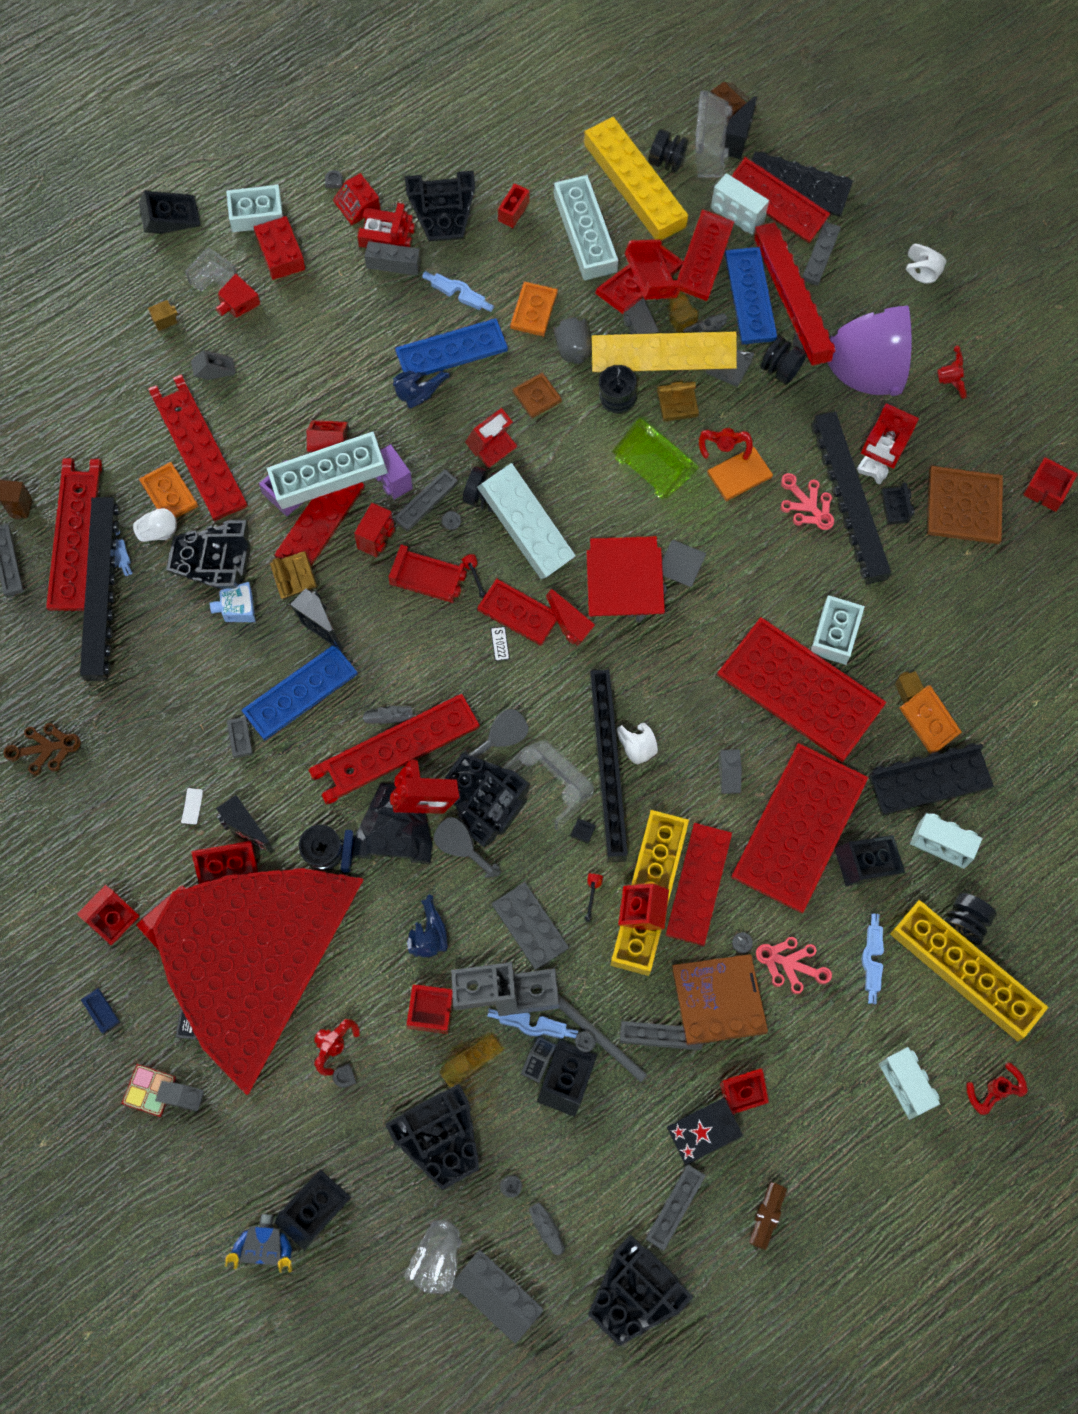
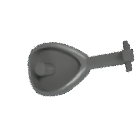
(506, 730)
(455, 839)

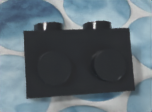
(897, 504)

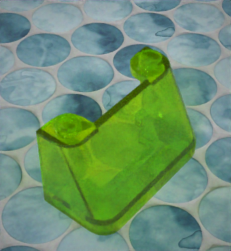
(654, 458)

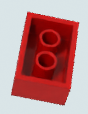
(279, 248)

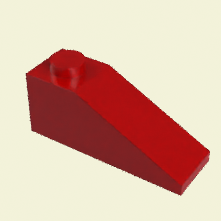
(571, 621)

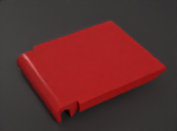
(625, 576)

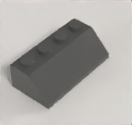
(497, 1296)

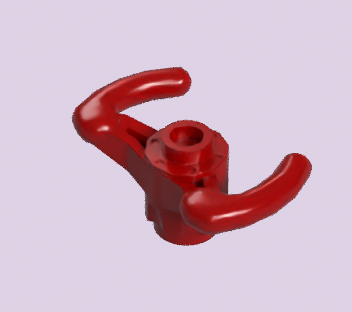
(954, 373)
(725, 441)
(332, 1044)
(998, 1089)

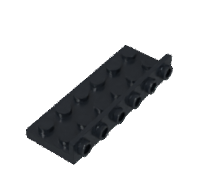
(818, 186)
(930, 779)

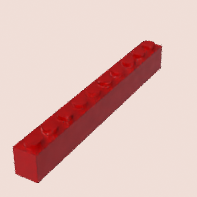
(794, 294)

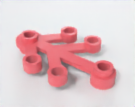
(808, 504)
(790, 963)

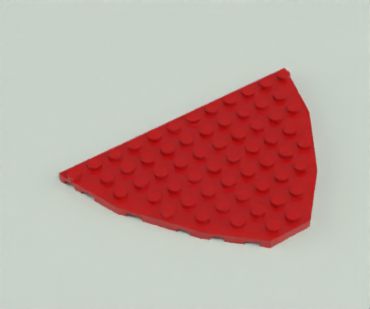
(244, 955)

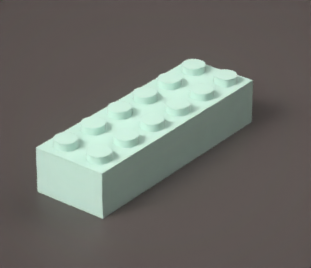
(585, 227)
(327, 470)
(526, 521)

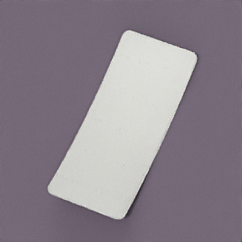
(192, 806)

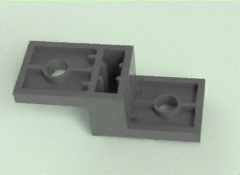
(504, 989)

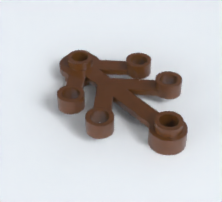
(46, 748)

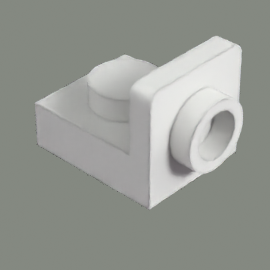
(873, 468)

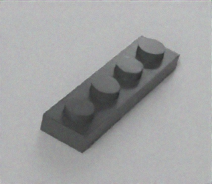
(821, 253)
(425, 500)
(9, 568)
(655, 1035)
(675, 1207)

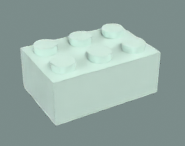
(739, 203)
(253, 206)
(837, 629)
(946, 840)
(909, 1083)

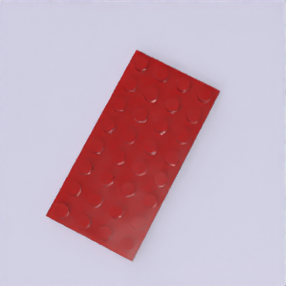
(801, 689)
(799, 828)

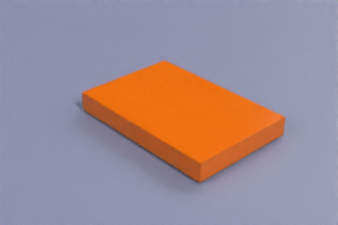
(533, 309)
(739, 475)
(168, 490)
(930, 719)

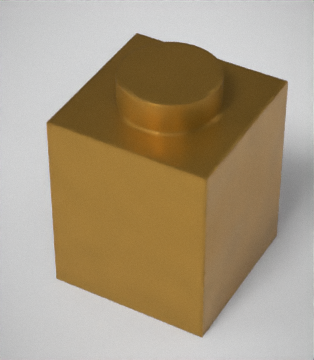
(163, 315)
(908, 685)

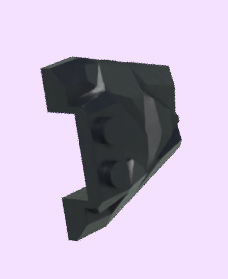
(442, 204)
(213, 555)
(488, 796)
(392, 832)
(439, 1137)
(636, 1293)

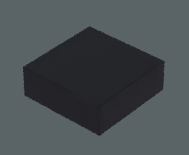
(583, 831)

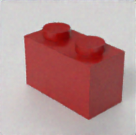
(513, 205)

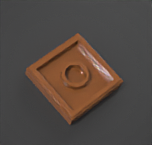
(537, 395)

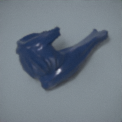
(414, 393)
(435, 936)

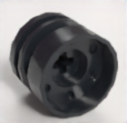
(669, 151)
(781, 359)
(618, 389)
(471, 493)
(311, 843)
(971, 917)

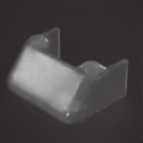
(711, 134)
(578, 787)

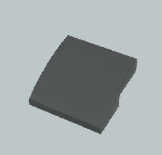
(682, 563)

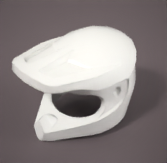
(929, 261)
(155, 525)
(638, 747)

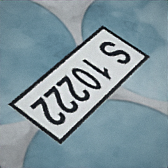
(500, 643)

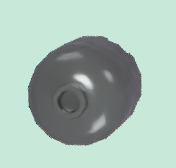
(573, 340)

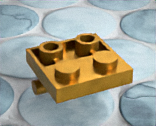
(678, 401)
(293, 574)

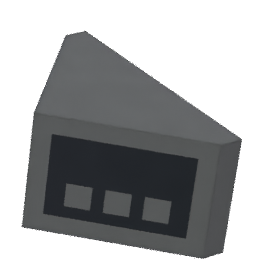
(538, 1059)

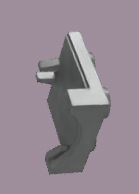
(734, 376)

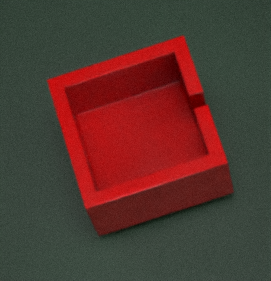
(1050, 484)
(374, 530)
(429, 1009)

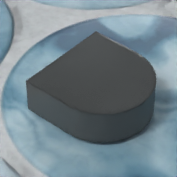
(333, 179)
(344, 1076)

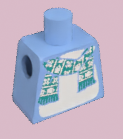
(235, 604)

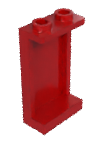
(651, 270)
(427, 575)

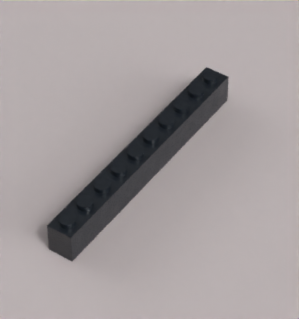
(851, 498)
(99, 589)
(608, 766)

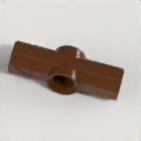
(767, 1216)

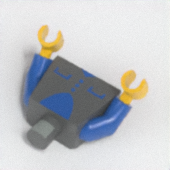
(262, 1246)

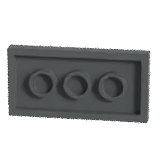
(530, 926)

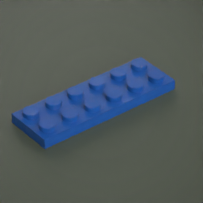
(750, 295)
(452, 348)
(299, 692)

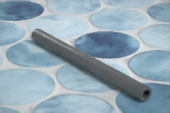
(602, 1040)

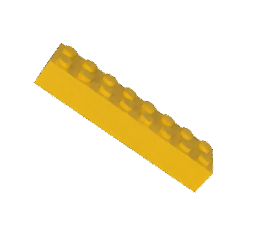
(635, 179)
(665, 351)
(656, 865)
(969, 971)

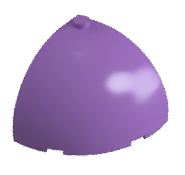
(874, 352)

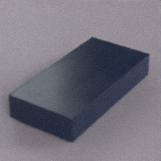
(347, 851)
(100, 1011)

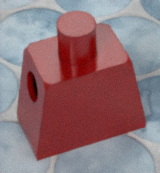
(237, 297)

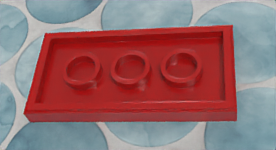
(518, 612)

